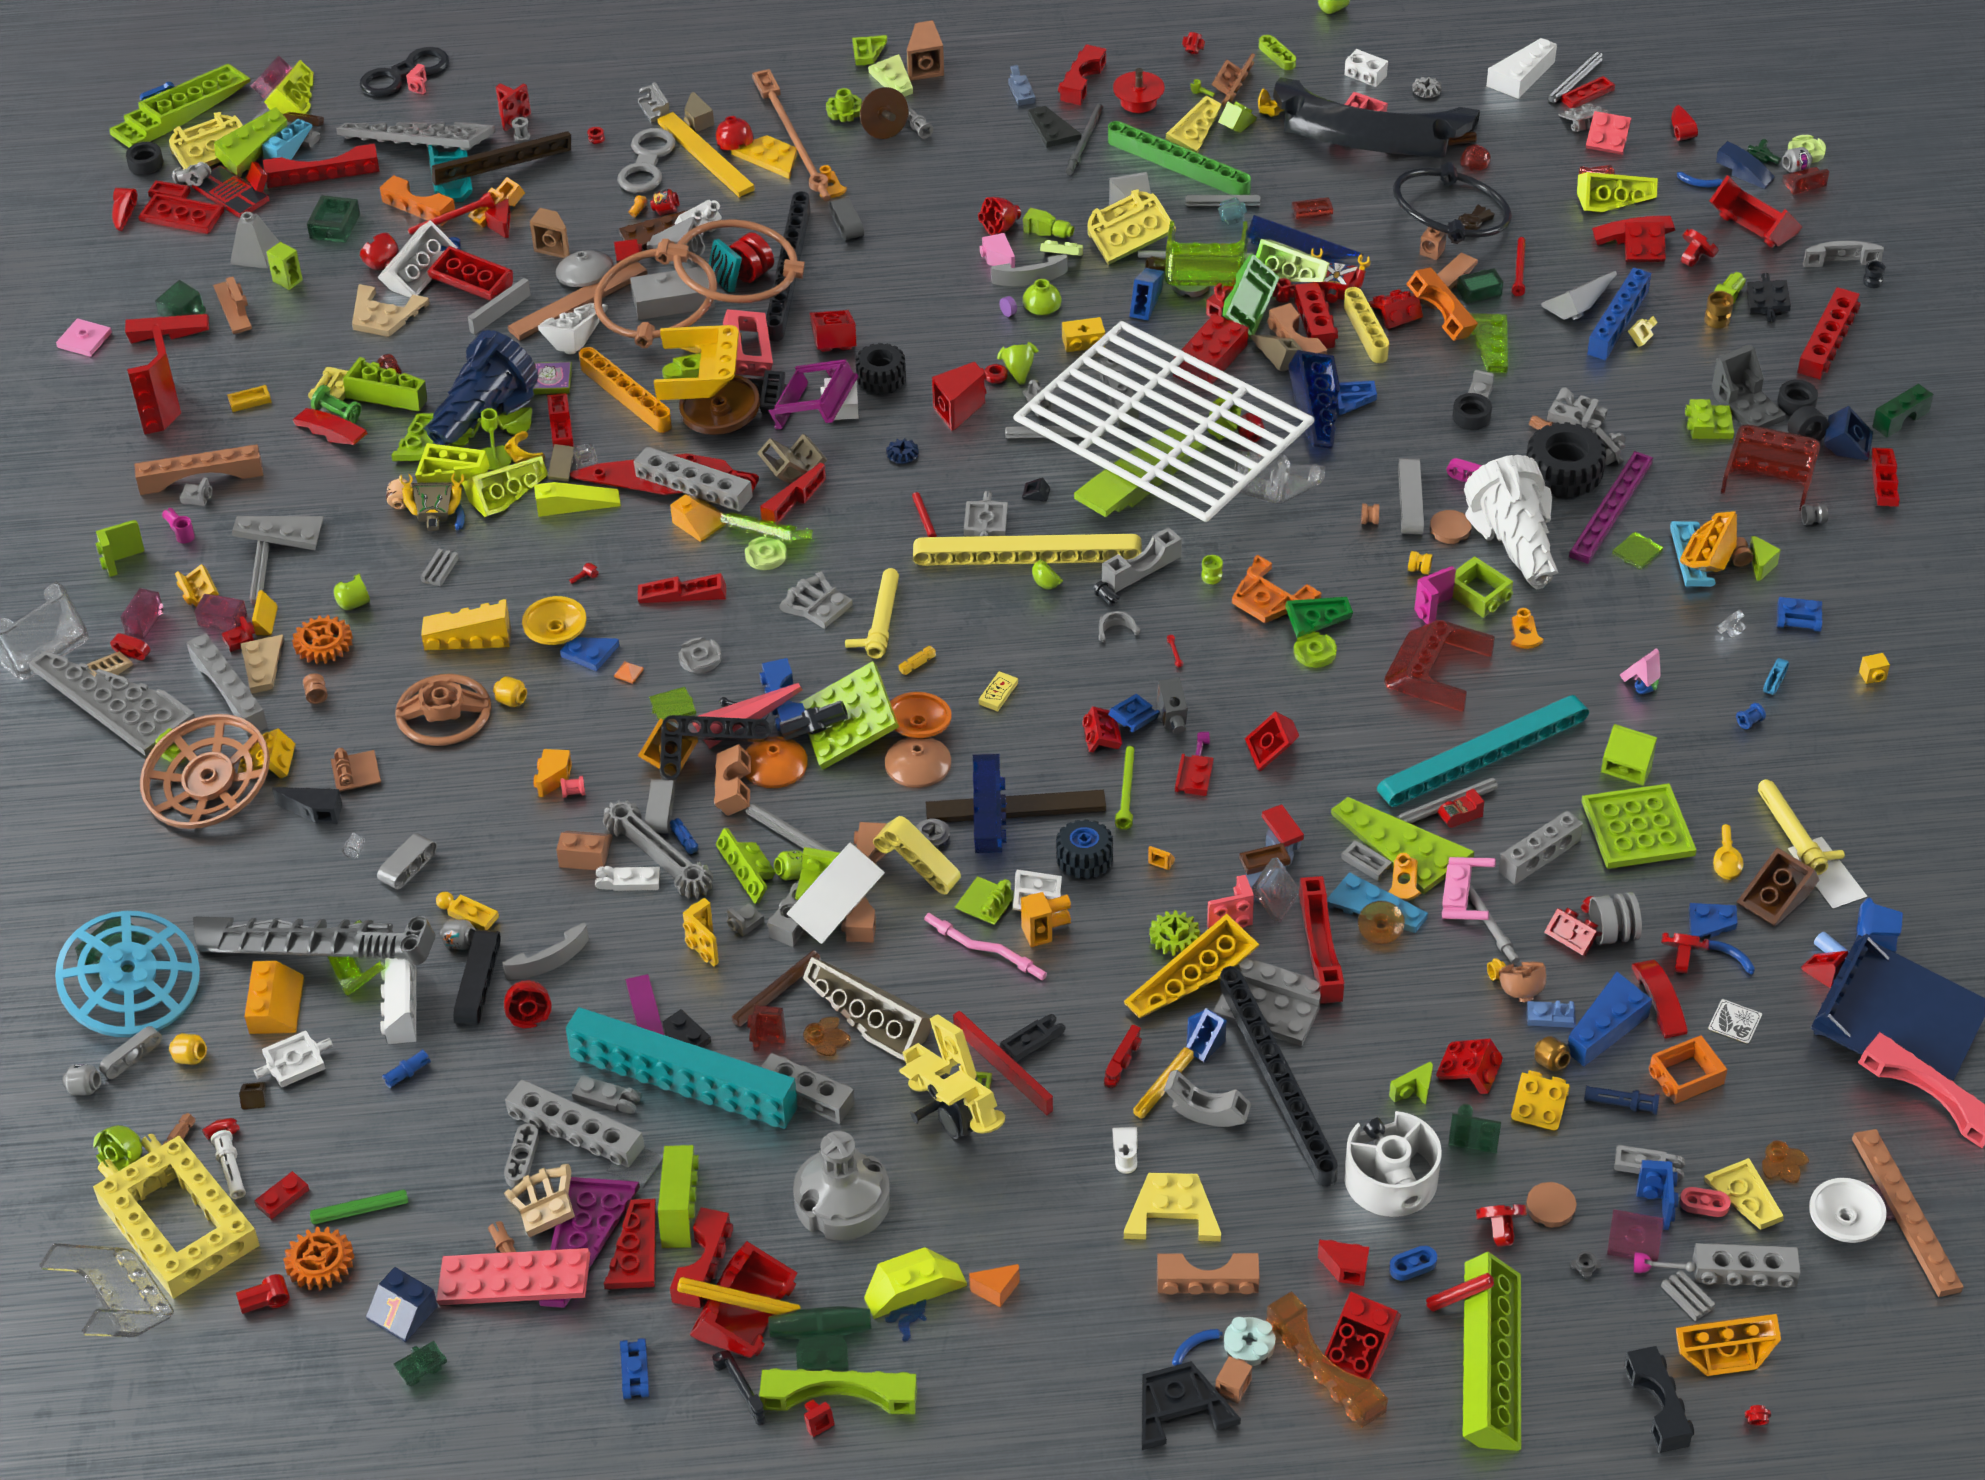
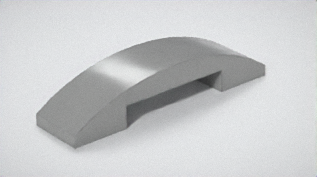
(1842, 251)
(1027, 275)
(522, 967)

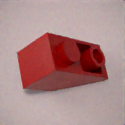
(1344, 1260)

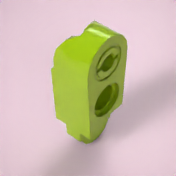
(683, 367)

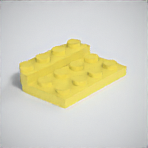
(197, 142)
(1128, 225)

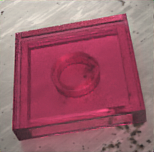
(1634, 1234)

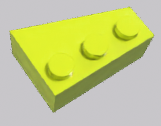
(442, 461)

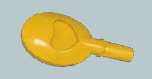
(1727, 859)

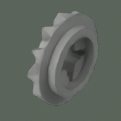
(1434, 87)
(941, 829)

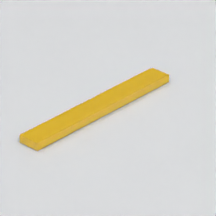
(706, 154)

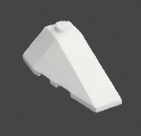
(572, 329)

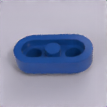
(1412, 1264)

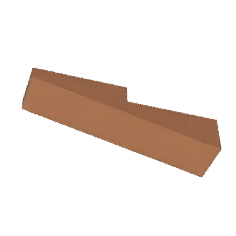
(1449, 275)

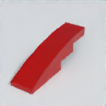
(1616, 230)
(333, 427)
(1885, 477)

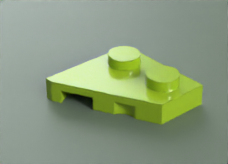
(868, 48)

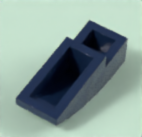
(1744, 165)

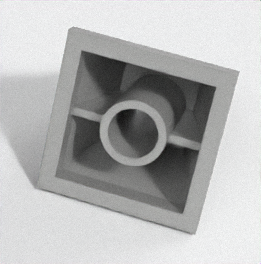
(674, 234)
(252, 242)

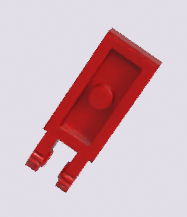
(1122, 1056)

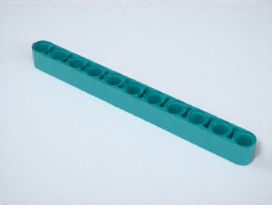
(1482, 751)

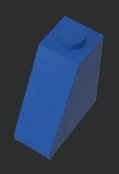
(1146, 293)

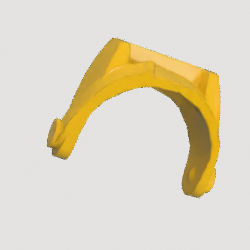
(517, 454)

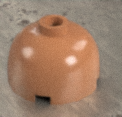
(1524, 980)

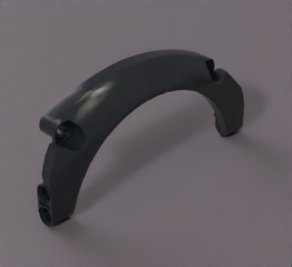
(1370, 129)

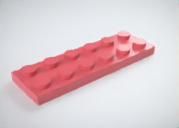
(513, 1276)

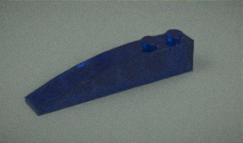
(1266, 229)
(1316, 394)

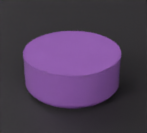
(1008, 306)

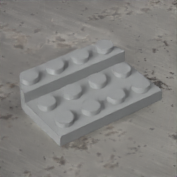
(1284, 997)

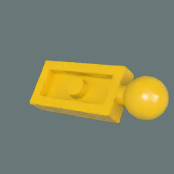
(467, 909)

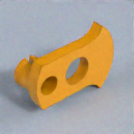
(837, 189)
(1525, 620)
(1405, 891)

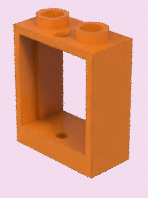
(1704, 1056)

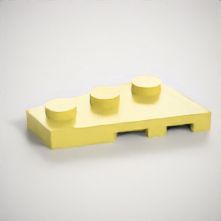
(1746, 1193)

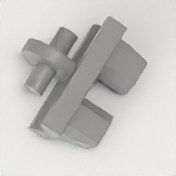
(1612, 446)

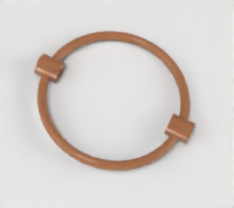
(679, 254)
(646, 332)

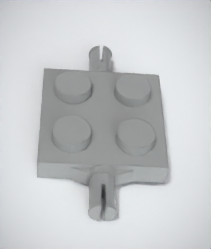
(985, 517)

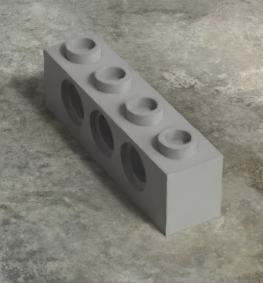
(1119, 387)
(1540, 847)
(783, 927)
(815, 1090)
(1737, 1258)

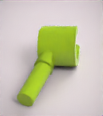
(1196, 88)

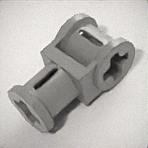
(192, 175)

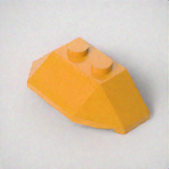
(1712, 543)
(1729, 1343)

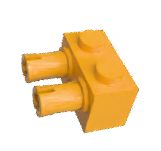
(1039, 917)

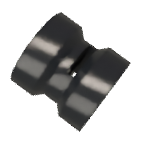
(1874, 274)

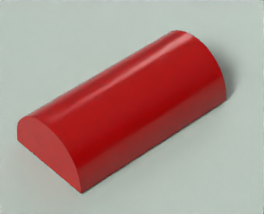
(471, 273)

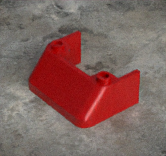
(1754, 214)

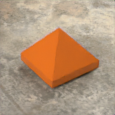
(628, 672)

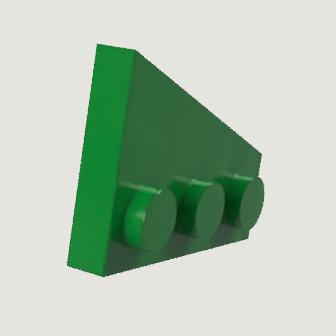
(1317, 614)

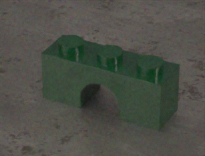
(1912, 403)

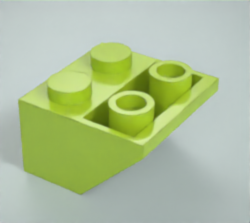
(1629, 754)

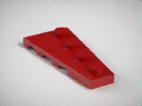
(635, 1249)

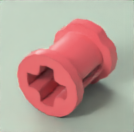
(572, 786)

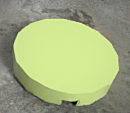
(1815, 147)
(765, 553)

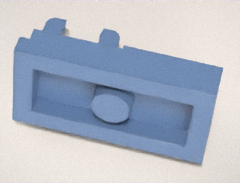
(1551, 1014)

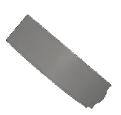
(1205, 1107)

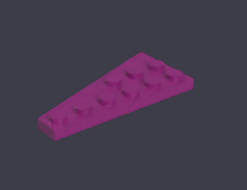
(597, 1210)

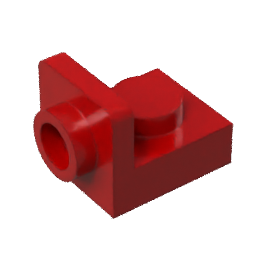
(238, 635)

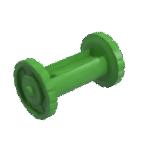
(322, 398)

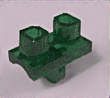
(419, 1363)

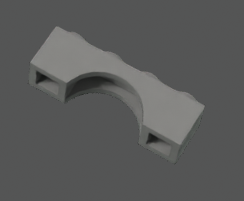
(1161, 550)

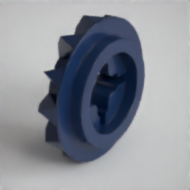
(909, 454)

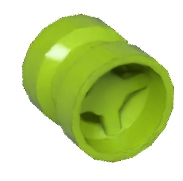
(1212, 569)

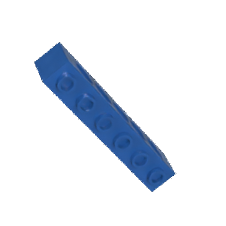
(1619, 313)

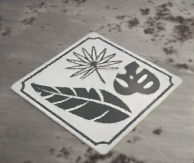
(1735, 1021)

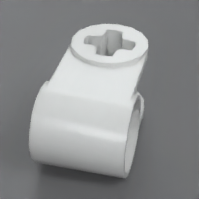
(1125, 1146)

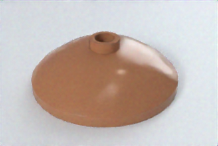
(918, 762)

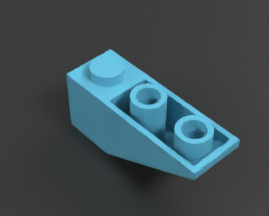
(287, 140)

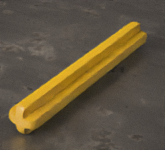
(1157, 1089)

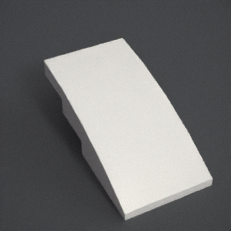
(835, 893)

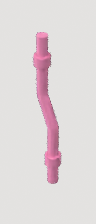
(1024, 963)

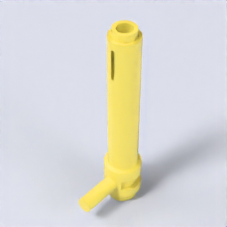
(878, 635)
(1807, 850)

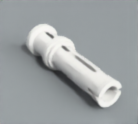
(227, 1155)

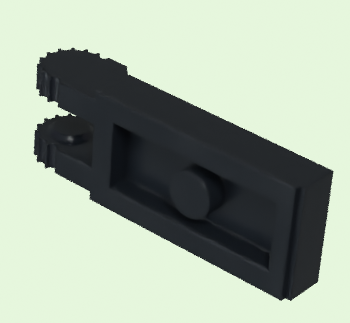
(1032, 1037)

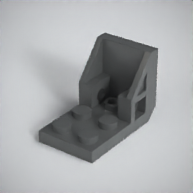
(1739, 384)

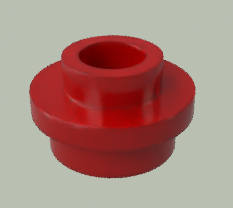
(1758, 1415)

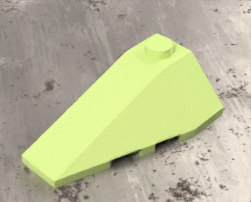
(1291, 263)

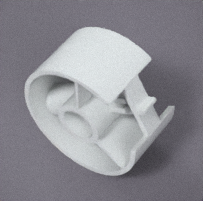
(1394, 1186)

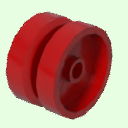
(755, 255)

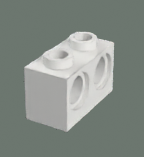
(1366, 68)

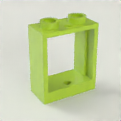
(1473, 600)

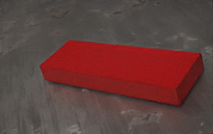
(1588, 92)

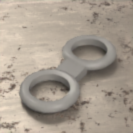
(646, 160)

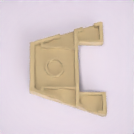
(380, 317)

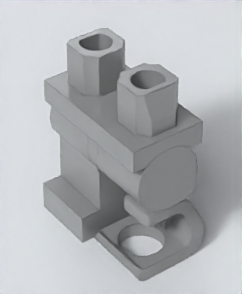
(1579, 411)

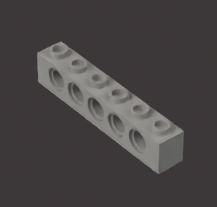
(693, 478)
(574, 1123)

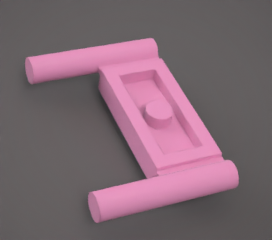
(1457, 888)

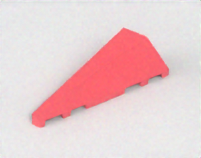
(750, 709)

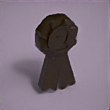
(1474, 220)

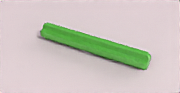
(358, 1206)

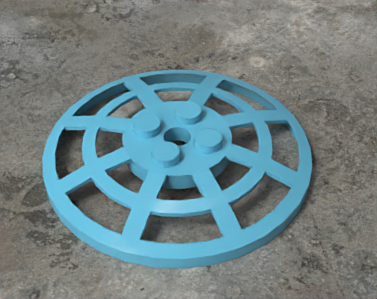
(127, 982)

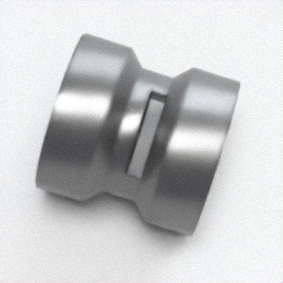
(1815, 513)

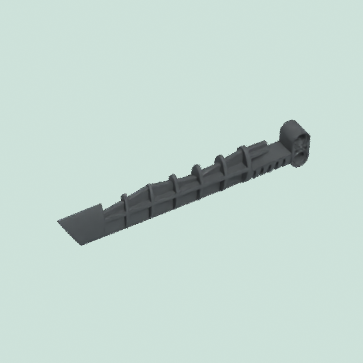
(289, 938)

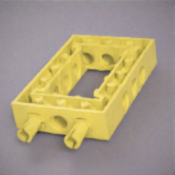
(200, 1259)

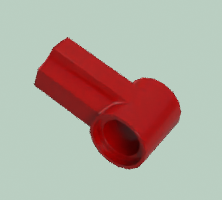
(271, 1292)

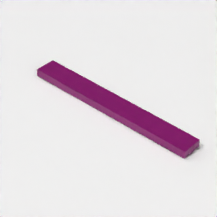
(1611, 507)

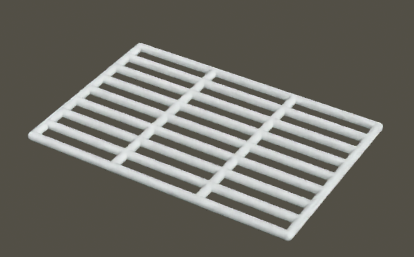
(1179, 447)

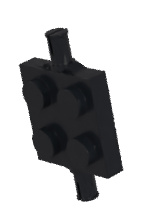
(1768, 297)

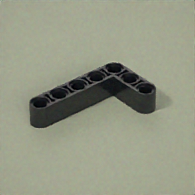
(704, 734)

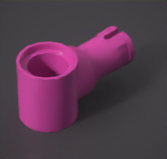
(180, 525)

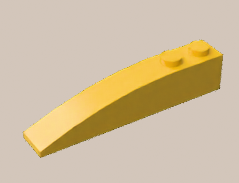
(1194, 967)

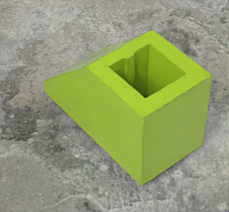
(1237, 117)

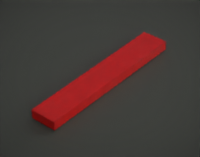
(1004, 1063)

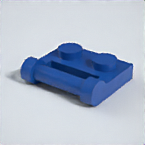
(1799, 613)

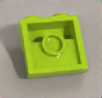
(1709, 420)

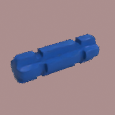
(684, 836)

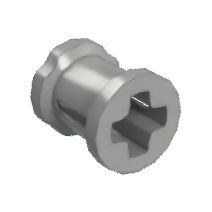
(519, 129)

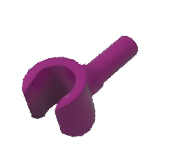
(1203, 738)

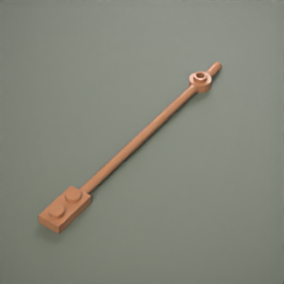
(769, 89)

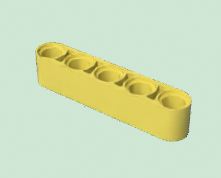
(1366, 325)

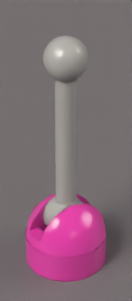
(1643, 1264)

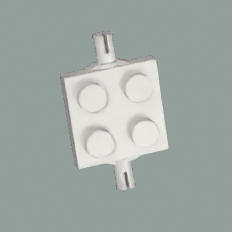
(293, 1058)

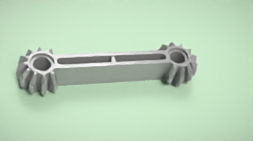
(689, 877)

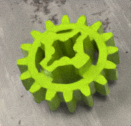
(1163, 932)

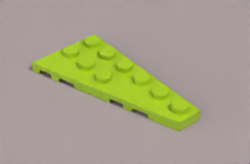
(1394, 836)

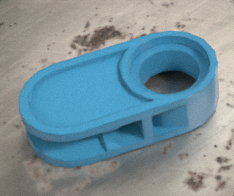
(1776, 676)

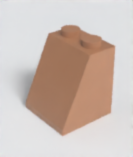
(925, 52)

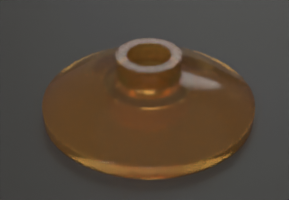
(1384, 913)

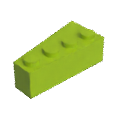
(245, 143)
(385, 387)
(677, 1196)

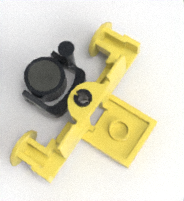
(953, 1092)

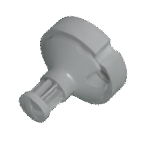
(841, 1190)

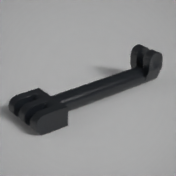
(725, 1360)

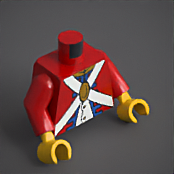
(1341, 277)

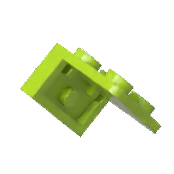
(118, 543)

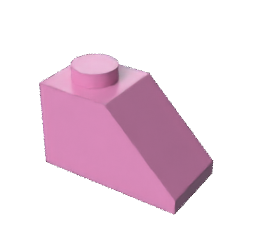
(997, 250)

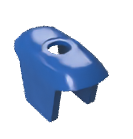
(1880, 924)

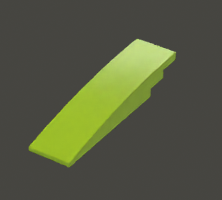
(178, 105)
(1111, 492)

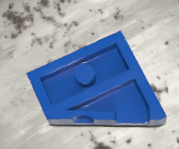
(589, 651)
(1711, 919)

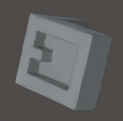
(1482, 383)
(196, 494)
(744, 919)

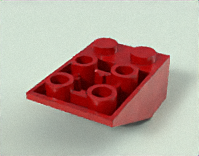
(1362, 1335)

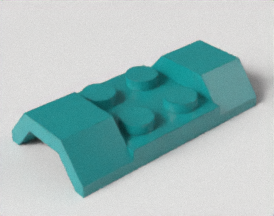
(456, 189)

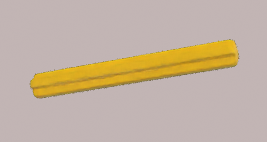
(734, 1297)

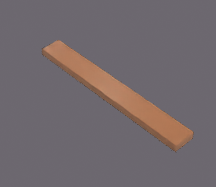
(567, 304)

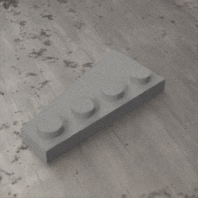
(283, 530)

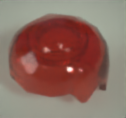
(1476, 157)

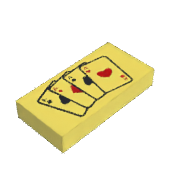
(998, 691)

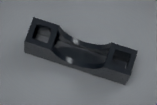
(1649, 1372)

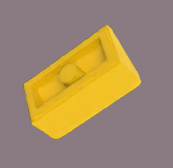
(264, 614)

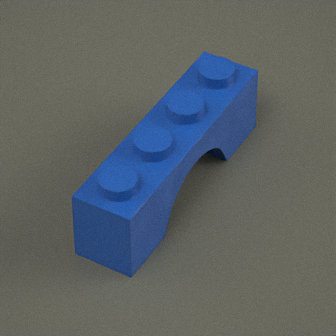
(775, 676)

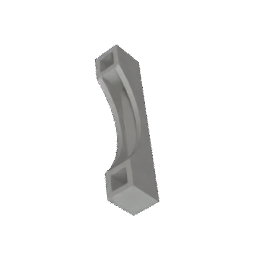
(214, 665)

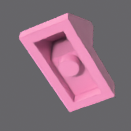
(1646, 668)

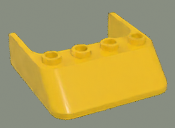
(717, 361)

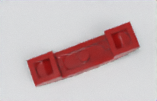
(1664, 999)

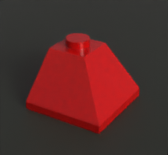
(1271, 739)

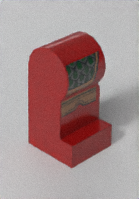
(1462, 809)

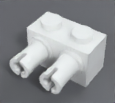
(702, 213)

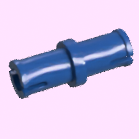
(406, 1068)

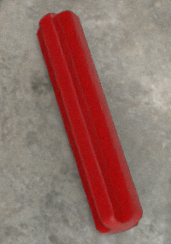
(1460, 1292)

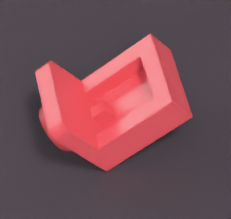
(416, 79)

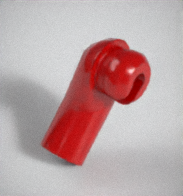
(221, 1124)

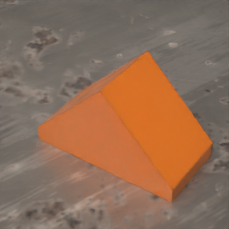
(995, 1284)

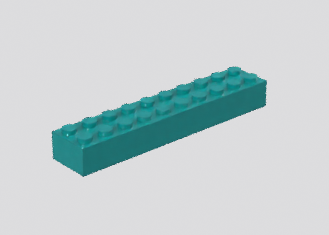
(682, 1068)

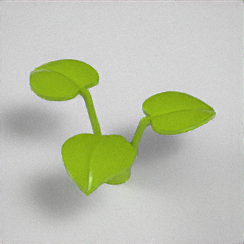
(513, 423)

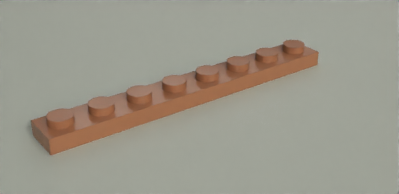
(1907, 1213)

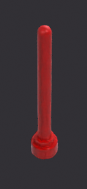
(485, 201)

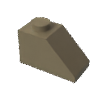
(698, 113)

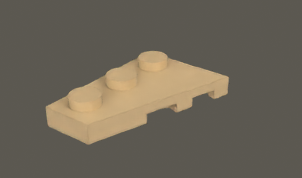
(261, 662)

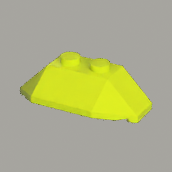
(911, 1279)

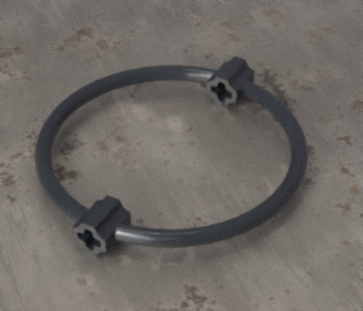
(1455, 229)

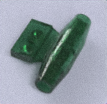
(820, 1334)

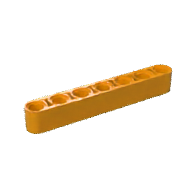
(625, 389)

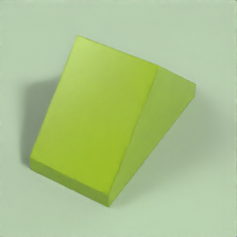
(1765, 557)

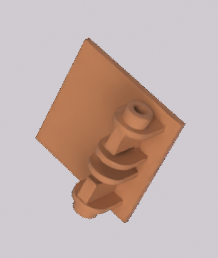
(354, 769)

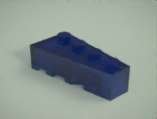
(988, 804)

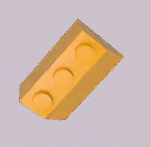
(273, 998)

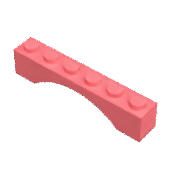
(1890, 1060)

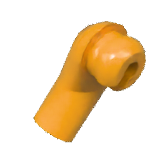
(640, 203)

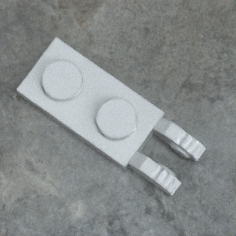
(628, 878)

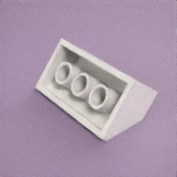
(409, 268)
(399, 1002)

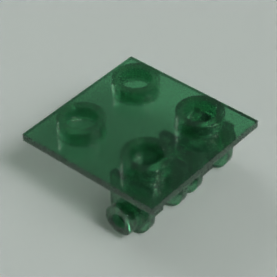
(1473, 1131)

